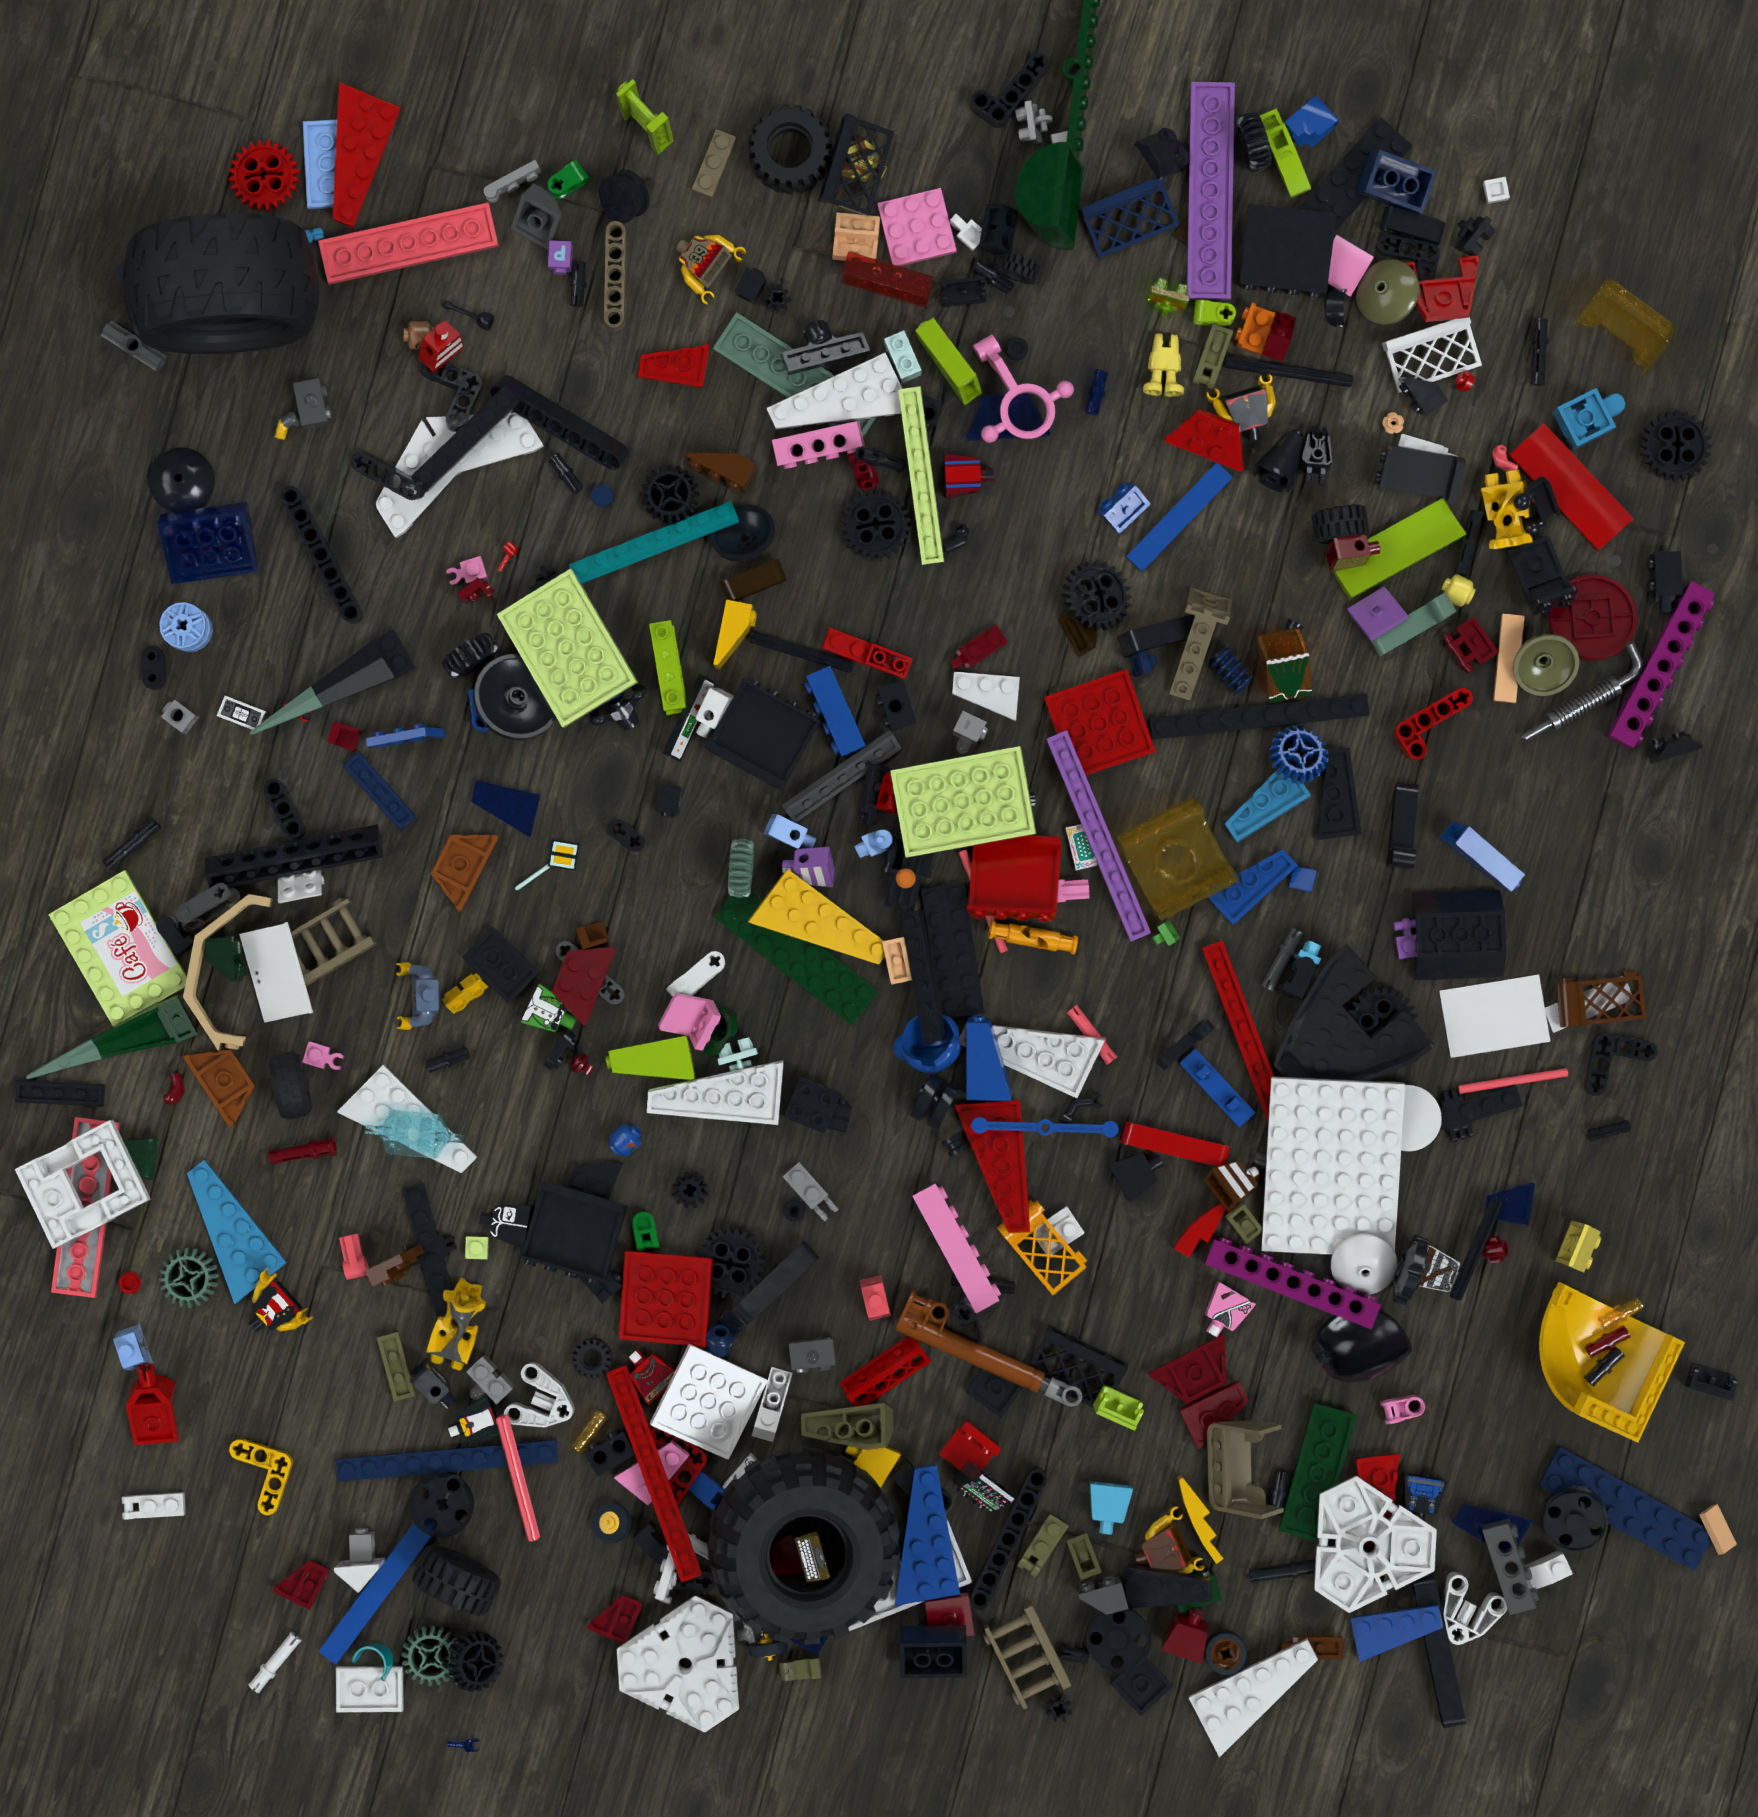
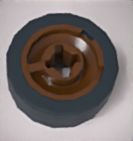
(1222, 1641)

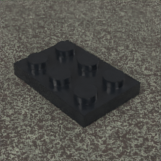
(500, 964)

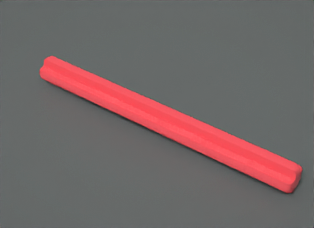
(517, 1477)

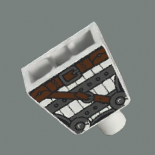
(1440, 1271)

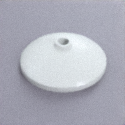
(1364, 1253)

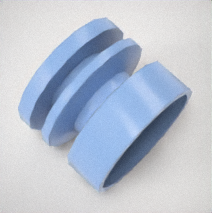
(198, 627)

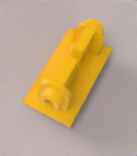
(457, 1000)

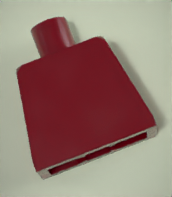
(1186, 1636)

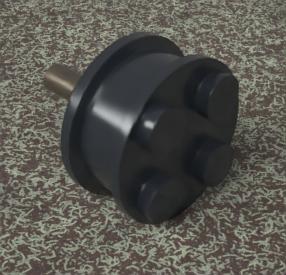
(624, 196)

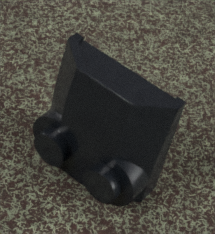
(1163, 153)
(1679, 745)

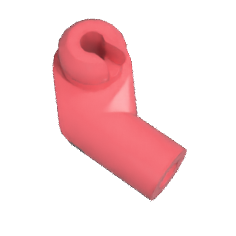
(1501, 461)

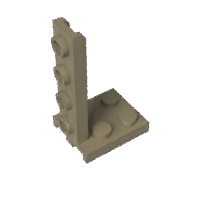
(1208, 611)

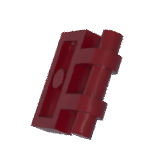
(1475, 640)

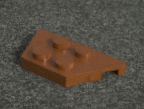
(462, 865)
(223, 1081)

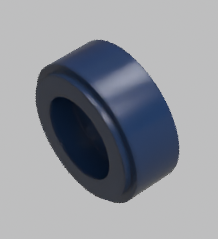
(602, 496)

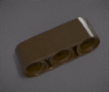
(753, 580)

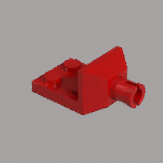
(152, 1408)

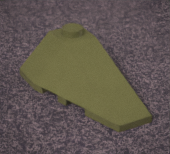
(856, 1427)

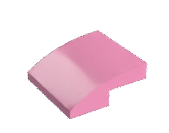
(1347, 265)

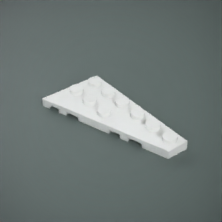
(387, 1093)
(1241, 1699)

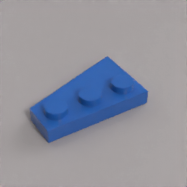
(399, 736)

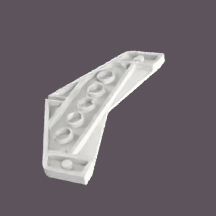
(507, 440)

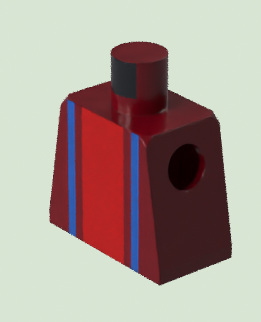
(964, 475)

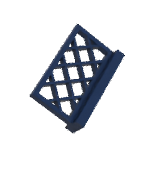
(1120, 199)

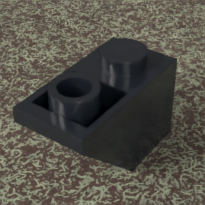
(1424, 394)

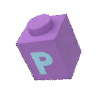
(560, 257)

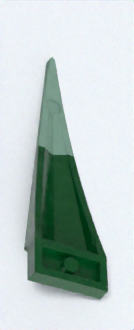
(152, 1027)

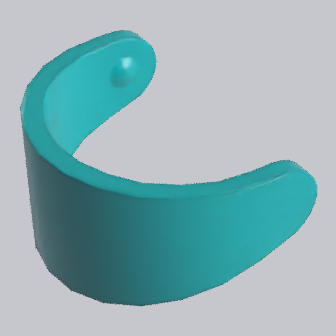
(384, 1652)

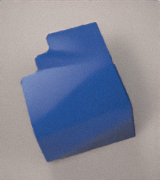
(1311, 123)

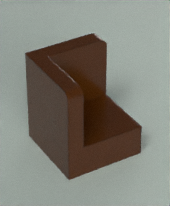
(592, 935)

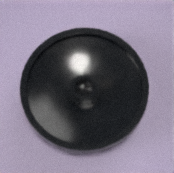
(511, 700)

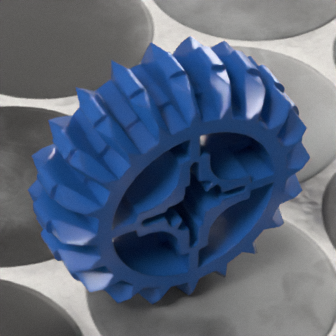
(1299, 739)

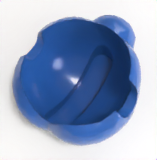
(928, 1057)

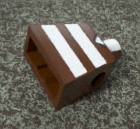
(1232, 1183)

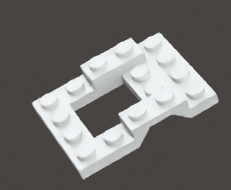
(56, 1198)

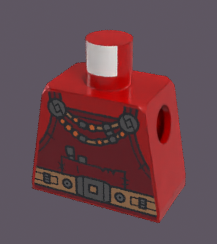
(650, 1375)

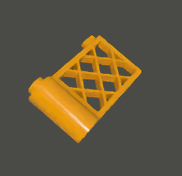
(1036, 1220)

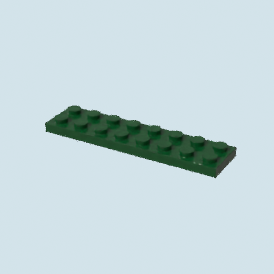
(801, 960)

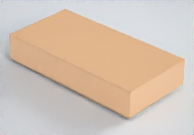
(1718, 1529)

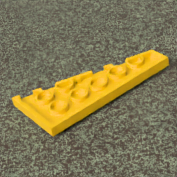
(806, 914)

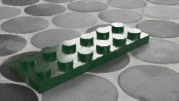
(1316, 1468)

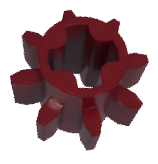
(1495, 1250)

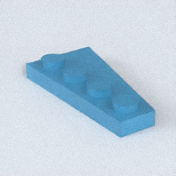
(1265, 805)

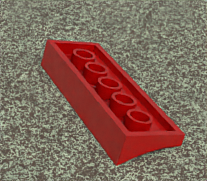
(1577, 491)

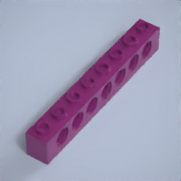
(1703, 601)
(1364, 1317)

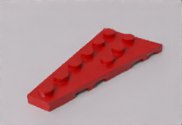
(1001, 1159)

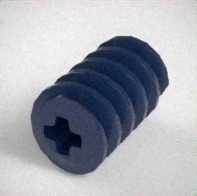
(1231, 670)

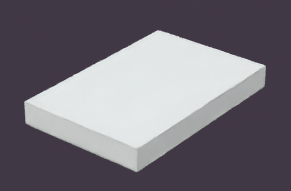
(364, 1691)

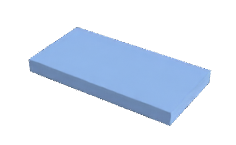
(320, 162)

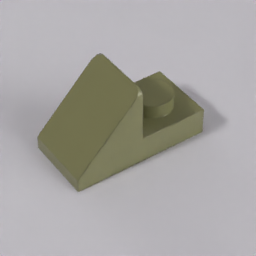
(1244, 1222)
(1083, 1556)

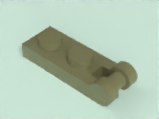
(1213, 355)
(1042, 1544)

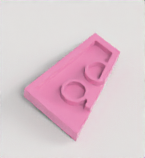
(672, 1458)

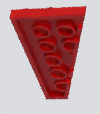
(362, 136)

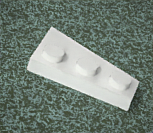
(989, 691)
(667, 1580)

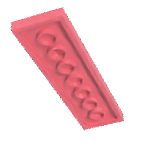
(408, 243)

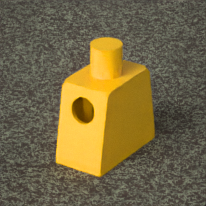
(875, 1461)

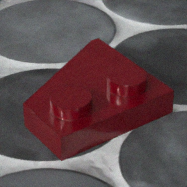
(303, 1584)
(617, 1619)

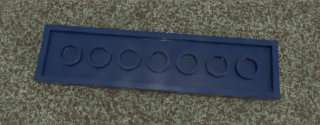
(1631, 1509)

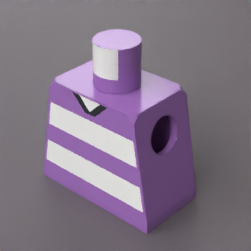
(812, 866)

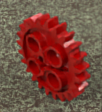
(263, 156)

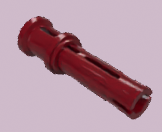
(313, 1149)

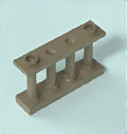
(343, 954)
(1048, 1657)

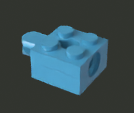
(1588, 417)

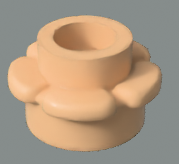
(1398, 419)

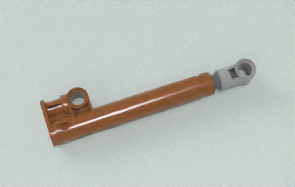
(921, 1325)

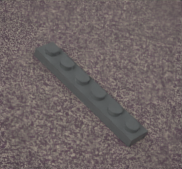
(841, 777)

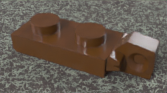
(1324, 1646)

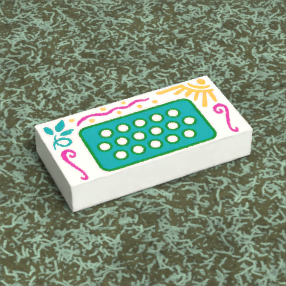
(1080, 848)

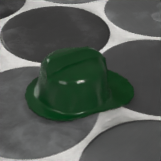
(722, 1032)

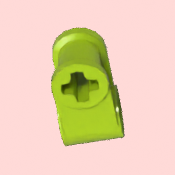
(1210, 312)

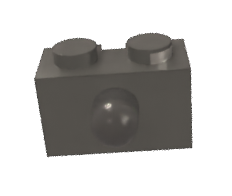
(312, 404)
(812, 1354)

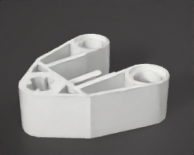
(546, 1382)
(1483, 1619)

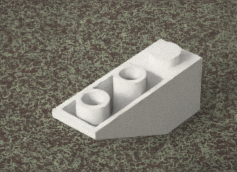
(772, 1404)

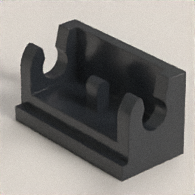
(963, 291)
(1711, 1381)

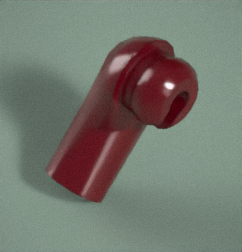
(176, 1091)

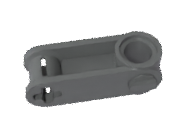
(206, 906)

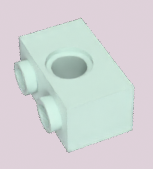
(902, 357)

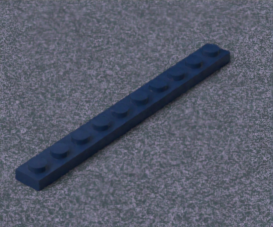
(443, 1460)

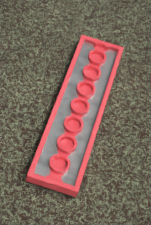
(80, 1259)

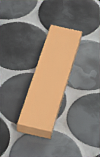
(1509, 643)

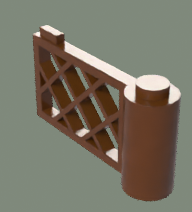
(1573, 1008)

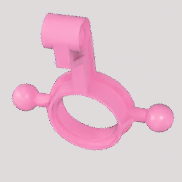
(988, 350)

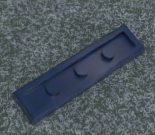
(379, 791)

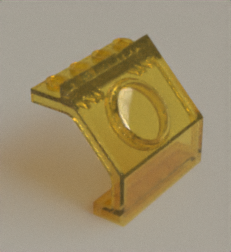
(1176, 859)

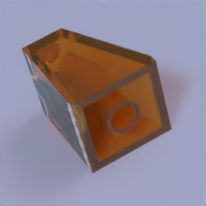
(1285, 664)

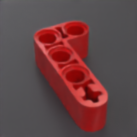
(1433, 718)

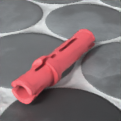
(1088, 1030)

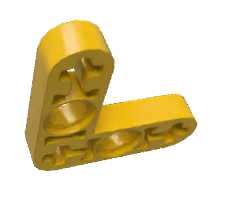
(270, 1464)

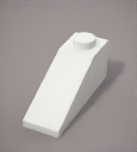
(1547, 1570)

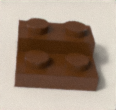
(393, 1268)

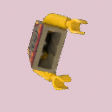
(704, 260)

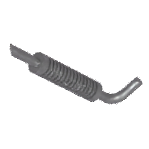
(1589, 699)

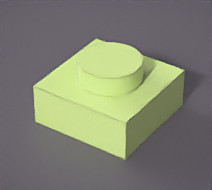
(476, 1247)

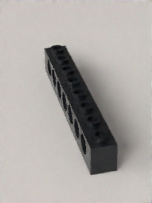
(295, 857)

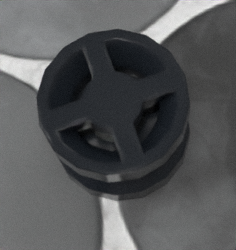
(955, 1144)

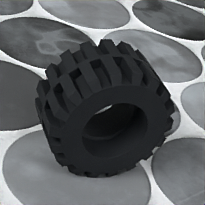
(1339, 522)

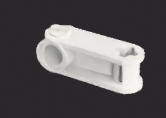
(697, 975)

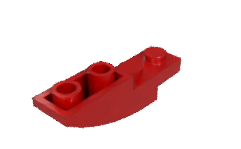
(866, 653)

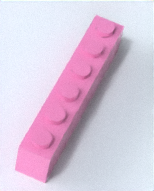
(956, 1248)

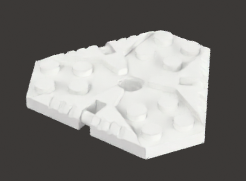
(1353, 1515)
(652, 1668)

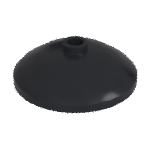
(196, 481)
(754, 527)

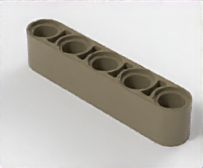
(611, 266)

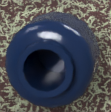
(719, 1340)

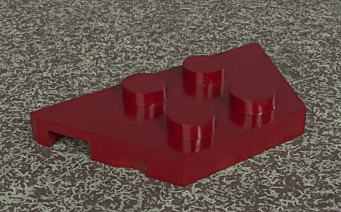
(582, 980)
(1194, 1371)

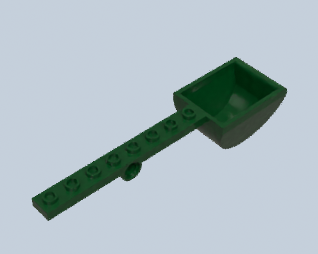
(1053, 176)

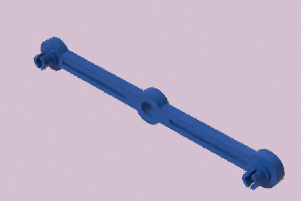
(980, 1125)

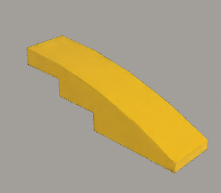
(1196, 1512)

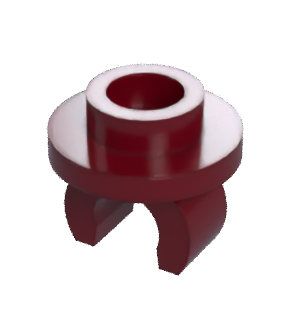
(579, 1063)

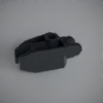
(1316, 456)

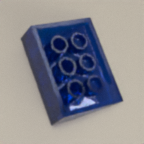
(208, 542)

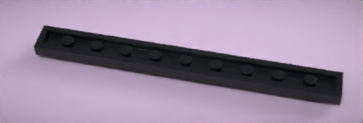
(1259, 717)

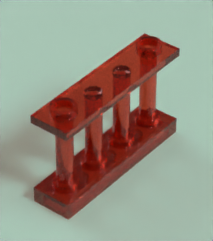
(887, 279)

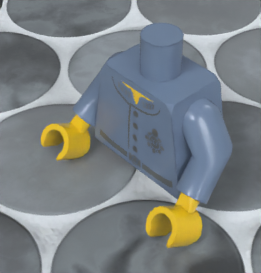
(424, 995)

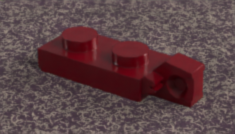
(979, 648)

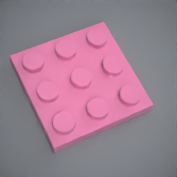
(916, 227)

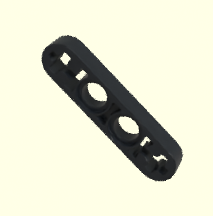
(388, 474)

